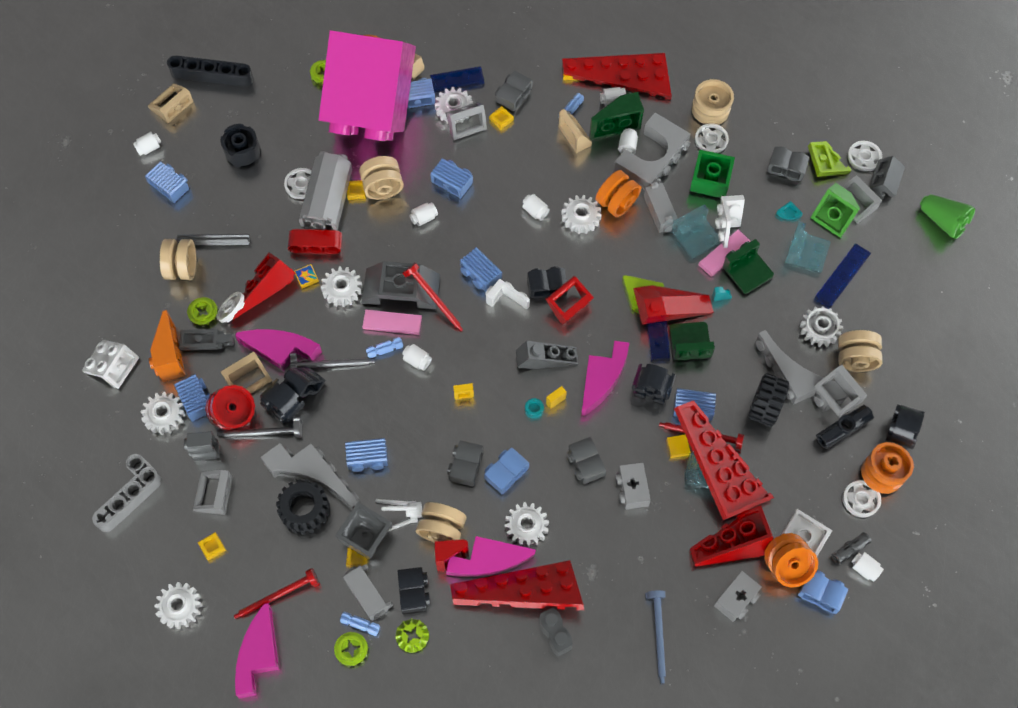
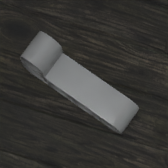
(124, 496)

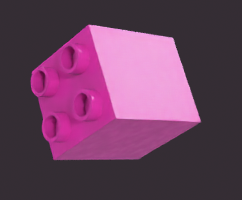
(366, 85)

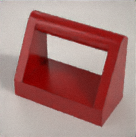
(585, 299)
(446, 549)

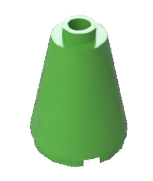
(948, 214)

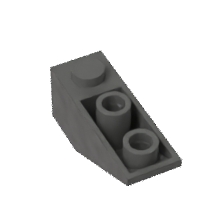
(545, 355)

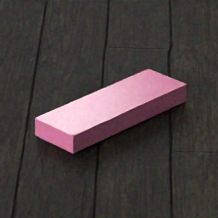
(714, 261)
(392, 322)

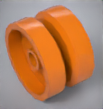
(618, 193)
(887, 467)
(791, 560)

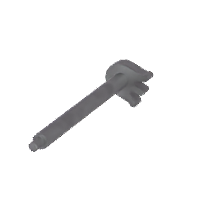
(328, 363)
(297, 430)

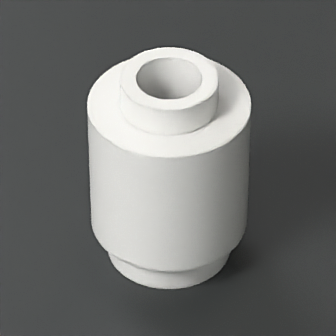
(611, 94)
(628, 141)
(147, 143)
(535, 207)
(423, 214)
(416, 357)
(867, 566)

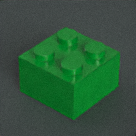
(712, 174)

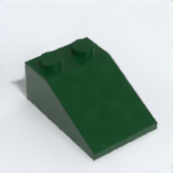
(621, 114)

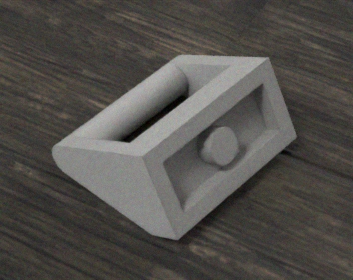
(464, 112)
(864, 195)
(847, 384)
(222, 494)

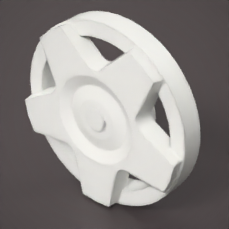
(711, 139)
(864, 156)
(298, 184)
(230, 307)
(861, 499)

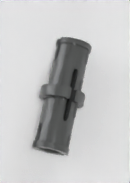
(851, 548)

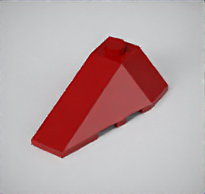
(270, 278)
(667, 304)
(739, 540)

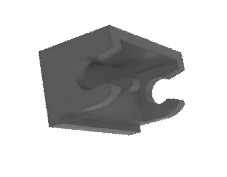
(887, 176)

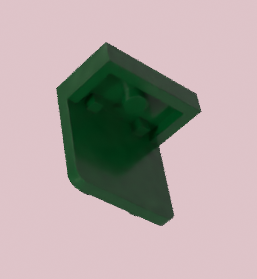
(747, 267)
(691, 341)

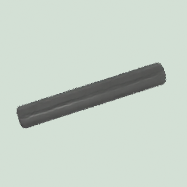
(217, 239)

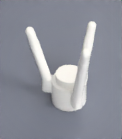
(412, 508)

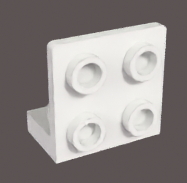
(730, 216)
(111, 362)

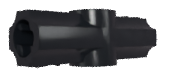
(836, 432)

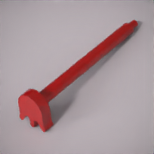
(412, 270)
(729, 439)
(310, 577)

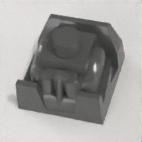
(363, 530)

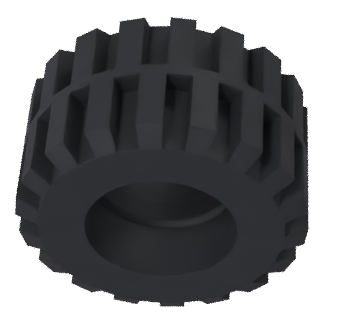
(769, 399)
(295, 493)

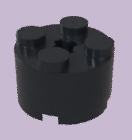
(240, 145)
(653, 382)
(281, 401)
(905, 426)

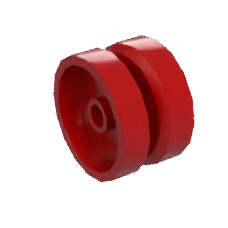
(230, 396)

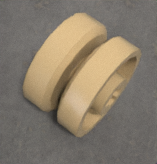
(712, 102)
(381, 177)
(178, 259)
(860, 350)
(440, 522)

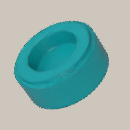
(534, 408)

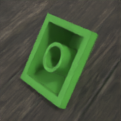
(836, 210)

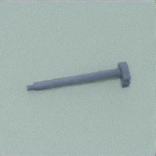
(657, 596)

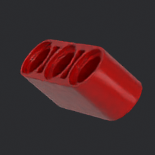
(314, 241)

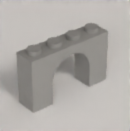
(673, 141)

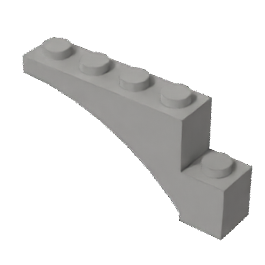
(800, 379)
(311, 466)

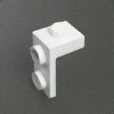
(495, 292)

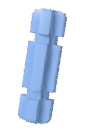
(573, 104)
(384, 347)
(359, 623)

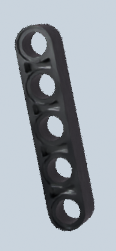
(210, 71)

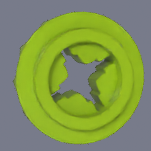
(315, 71)
(202, 304)
(342, 644)
(415, 644)

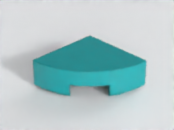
(789, 211)
(721, 294)

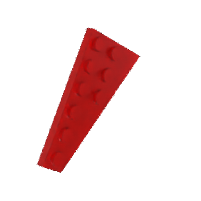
(633, 72)
(722, 467)
(524, 588)

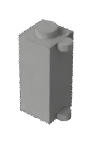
(660, 207)
(366, 592)

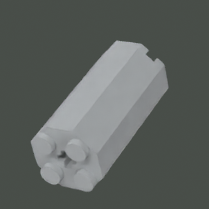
(326, 192)

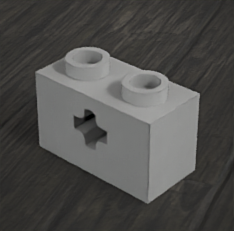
(634, 475)
(743, 586)

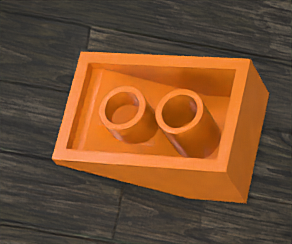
(165, 351)

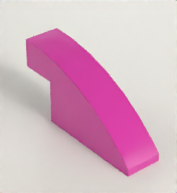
(277, 345)
(603, 376)
(489, 558)
(256, 652)

